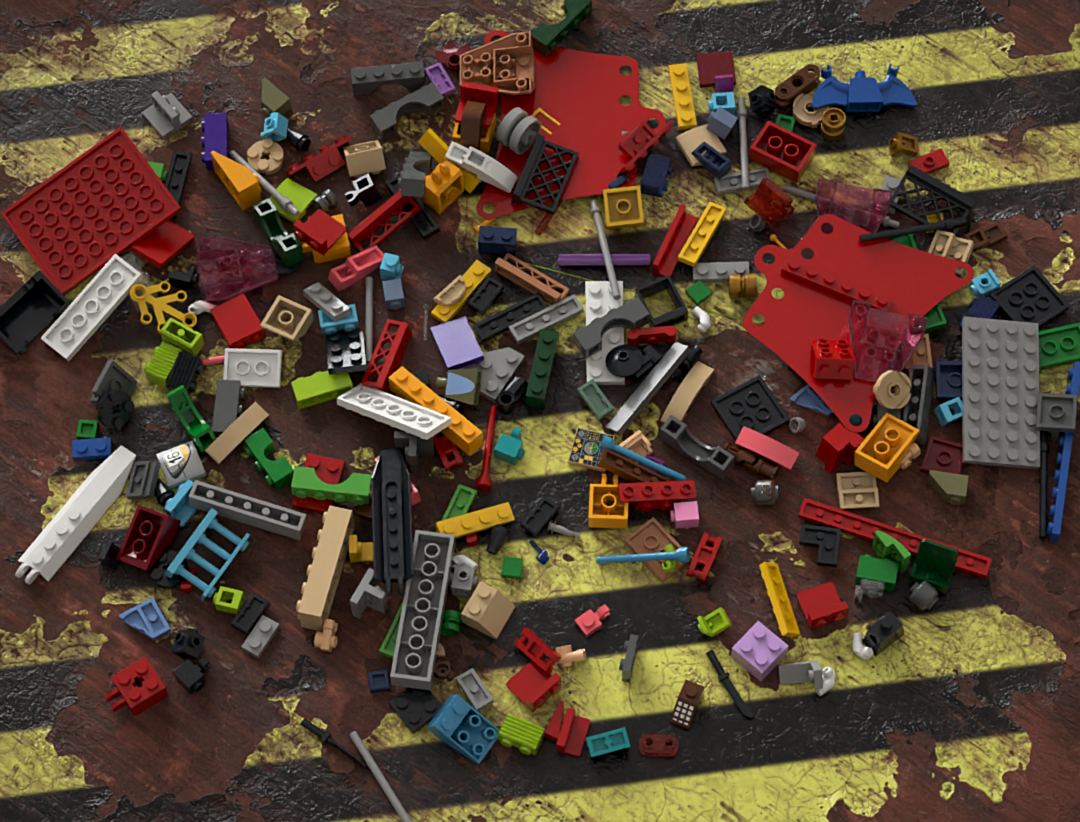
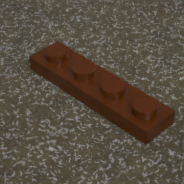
(627, 468)

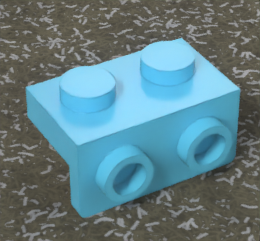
(348, 323)
(178, 506)

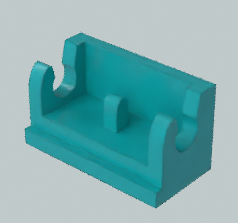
(607, 742)

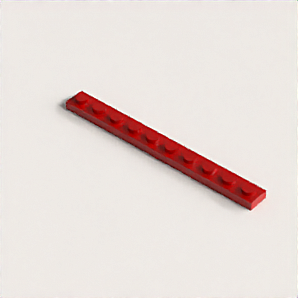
(866, 528)

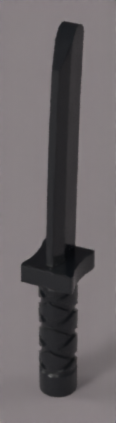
(724, 678)
(326, 738)

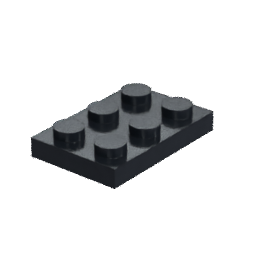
(346, 352)

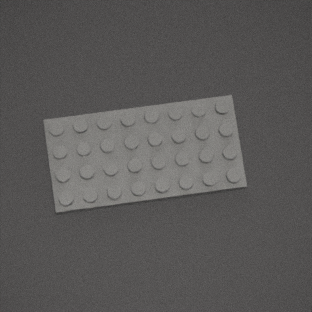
(1000, 392)

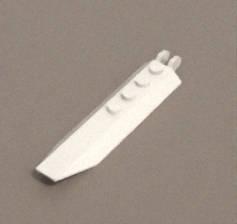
(77, 517)

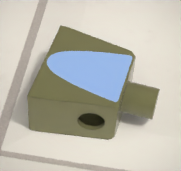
(462, 385)

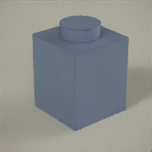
(721, 122)
(393, 294)

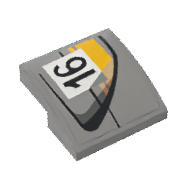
(181, 464)

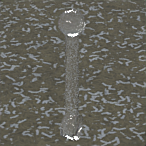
(426, 308)

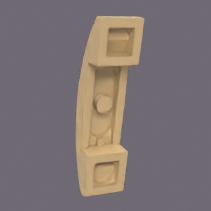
(688, 391)
(237, 432)

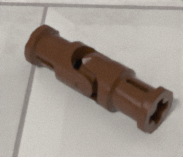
(747, 460)

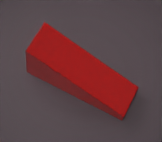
(554, 727)

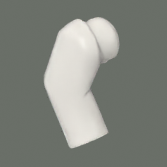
(200, 307)
(703, 317)
(463, 560)
(859, 649)
(828, 681)

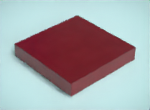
(714, 64)
(943, 456)

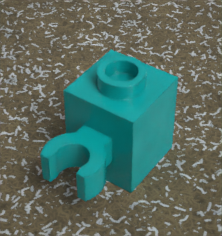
(510, 447)

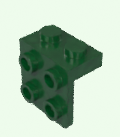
(934, 565)

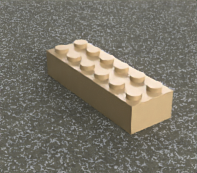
(326, 568)

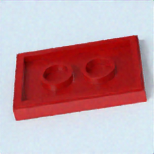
(163, 244)

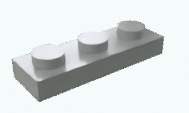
(718, 271)
(326, 302)

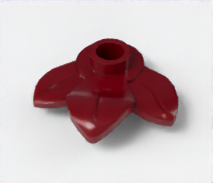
(451, 54)

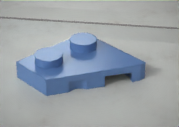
(811, 400)
(147, 619)

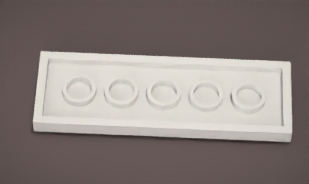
(598, 303)
(91, 307)
(394, 411)

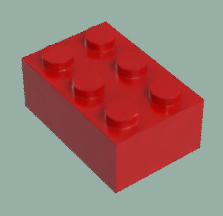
(782, 151)

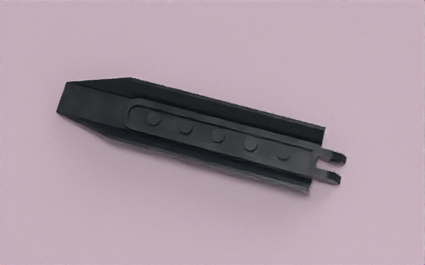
(392, 520)

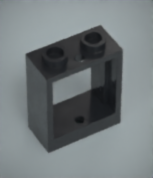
(671, 318)

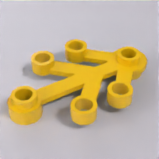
(160, 304)

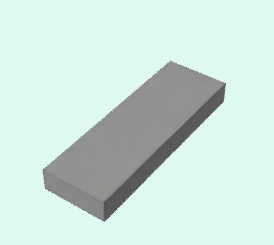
(733, 182)

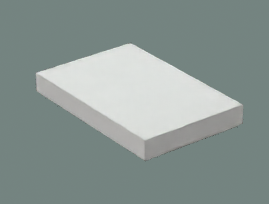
(253, 367)

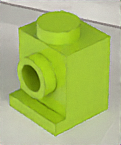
(227, 594)

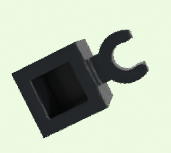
(364, 190)
(191, 675)

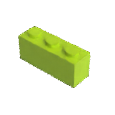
(320, 388)

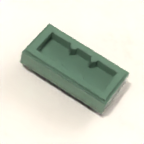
(595, 399)

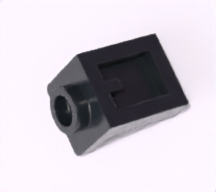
(182, 280)

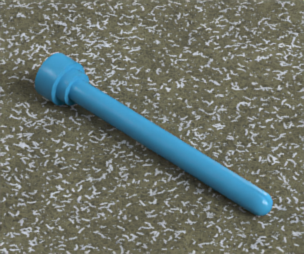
(608, 443)
(681, 554)

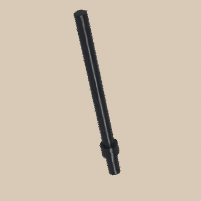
(945, 224)
(1044, 451)

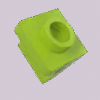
(714, 622)

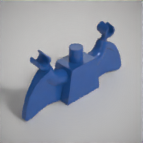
(862, 93)

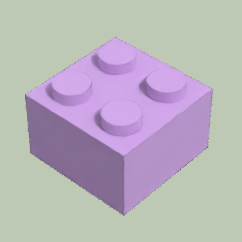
(759, 651)

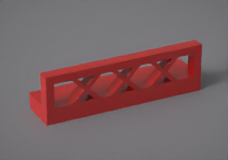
(381, 216)
(677, 236)
(393, 358)

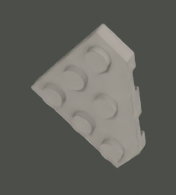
(498, 370)

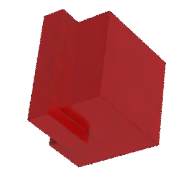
(838, 447)

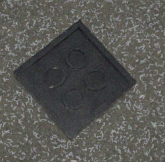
(1030, 298)
(750, 406)

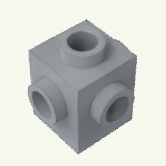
(463, 581)

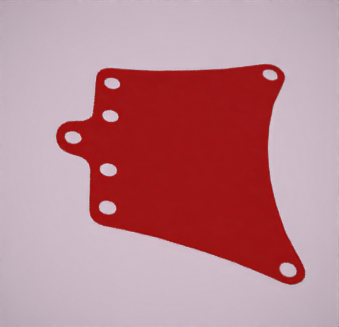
(584, 97)
(809, 313)

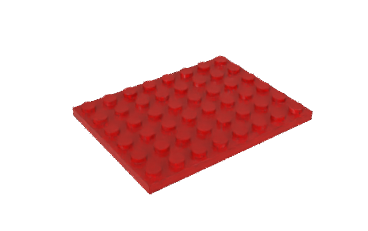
(91, 211)

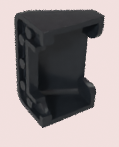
(29, 312)

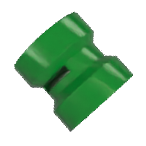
(451, 623)

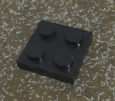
(415, 707)

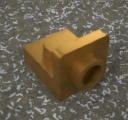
(904, 144)

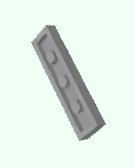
(546, 319)

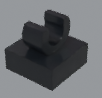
(109, 555)

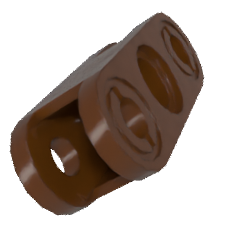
(807, 81)

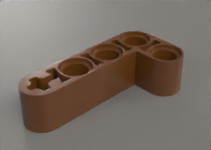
(471, 124)

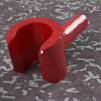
(471, 540)
(187, 586)

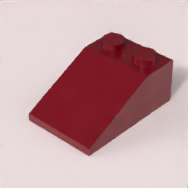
(147, 537)

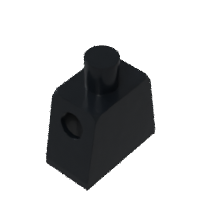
(886, 631)

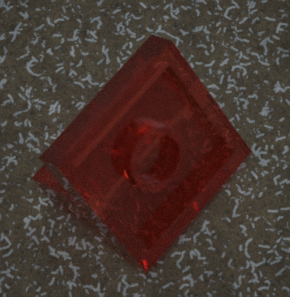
(770, 202)

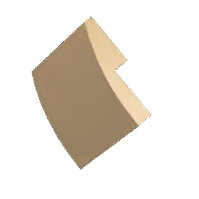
(693, 138)
(952, 247)
(857, 490)

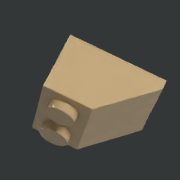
(364, 158)
(288, 319)
(487, 610)

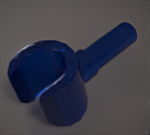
(542, 556)

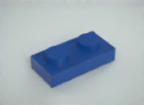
(91, 448)

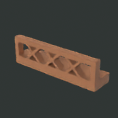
(532, 282)

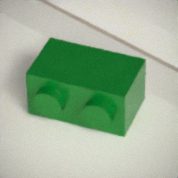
(877, 570)

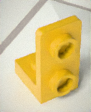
(360, 551)

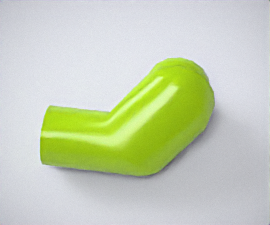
(669, 565)

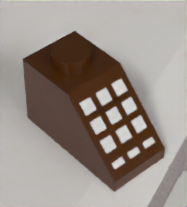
(687, 704)

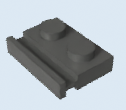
(143, 480)
(627, 664)

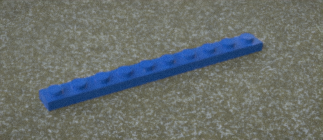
(1063, 459)

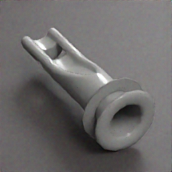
(560, 529)

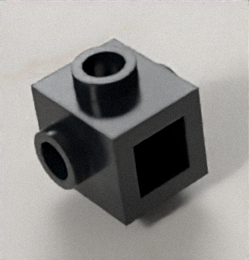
(762, 100)
(188, 644)

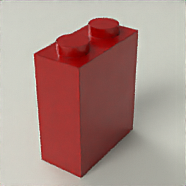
(237, 322)

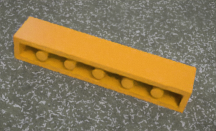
(460, 431)

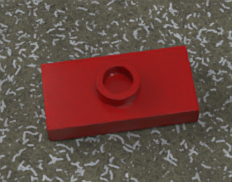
(930, 162)

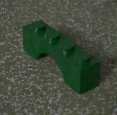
(548, 37)
(269, 222)
(541, 369)

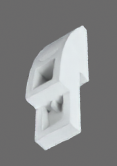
(484, 166)

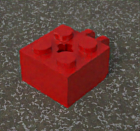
(127, 686)

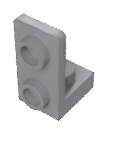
(801, 672)

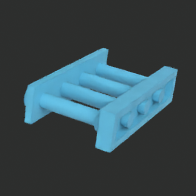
(189, 553)

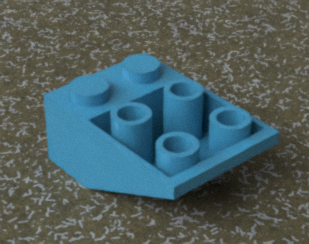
(463, 728)

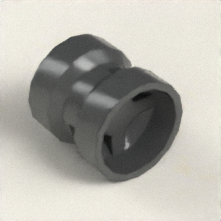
(325, 201)

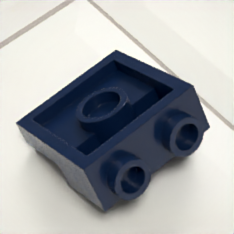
(948, 379)

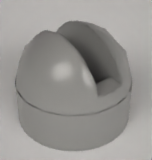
(797, 424)

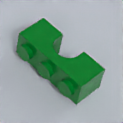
(276, 472)

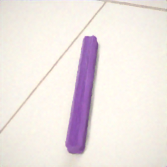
(597, 259)

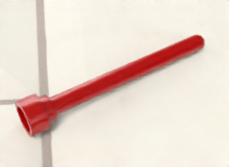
(484, 482)

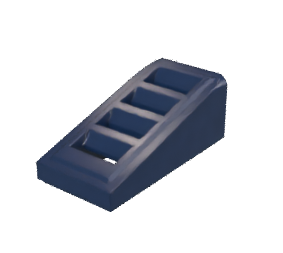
(719, 169)

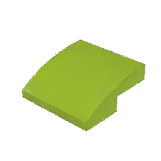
(298, 194)

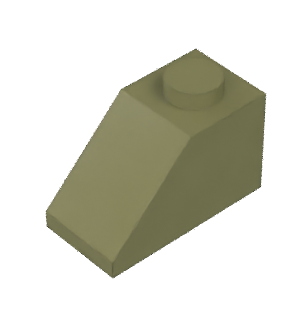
(273, 99)
(949, 486)

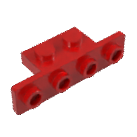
(639, 141)
(323, 163)
(656, 494)

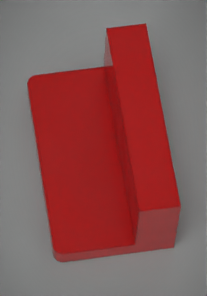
(572, 734)

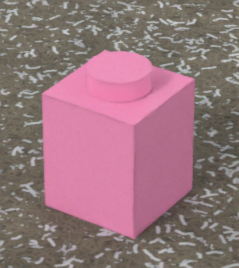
(685, 515)

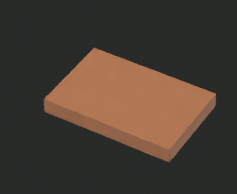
(653, 538)

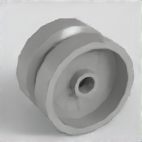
(518, 131)

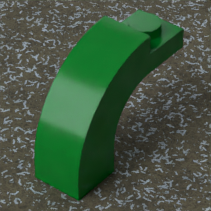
(190, 419)

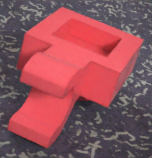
(590, 621)

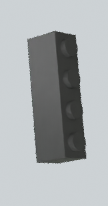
(918, 407)

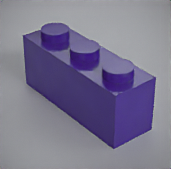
(216, 137)

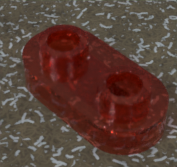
(658, 745)

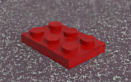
(327, 470)

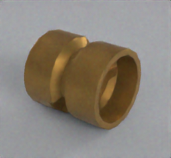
(833, 124)
(742, 285)

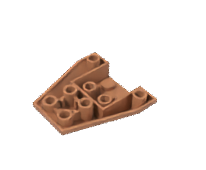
(502, 64)

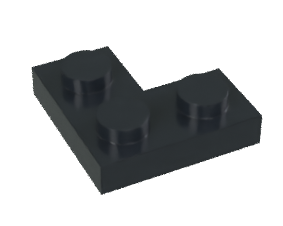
(826, 539)

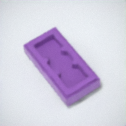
(440, 79)

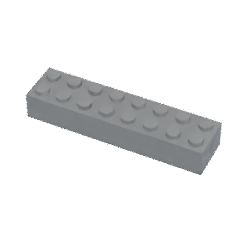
(423, 611)

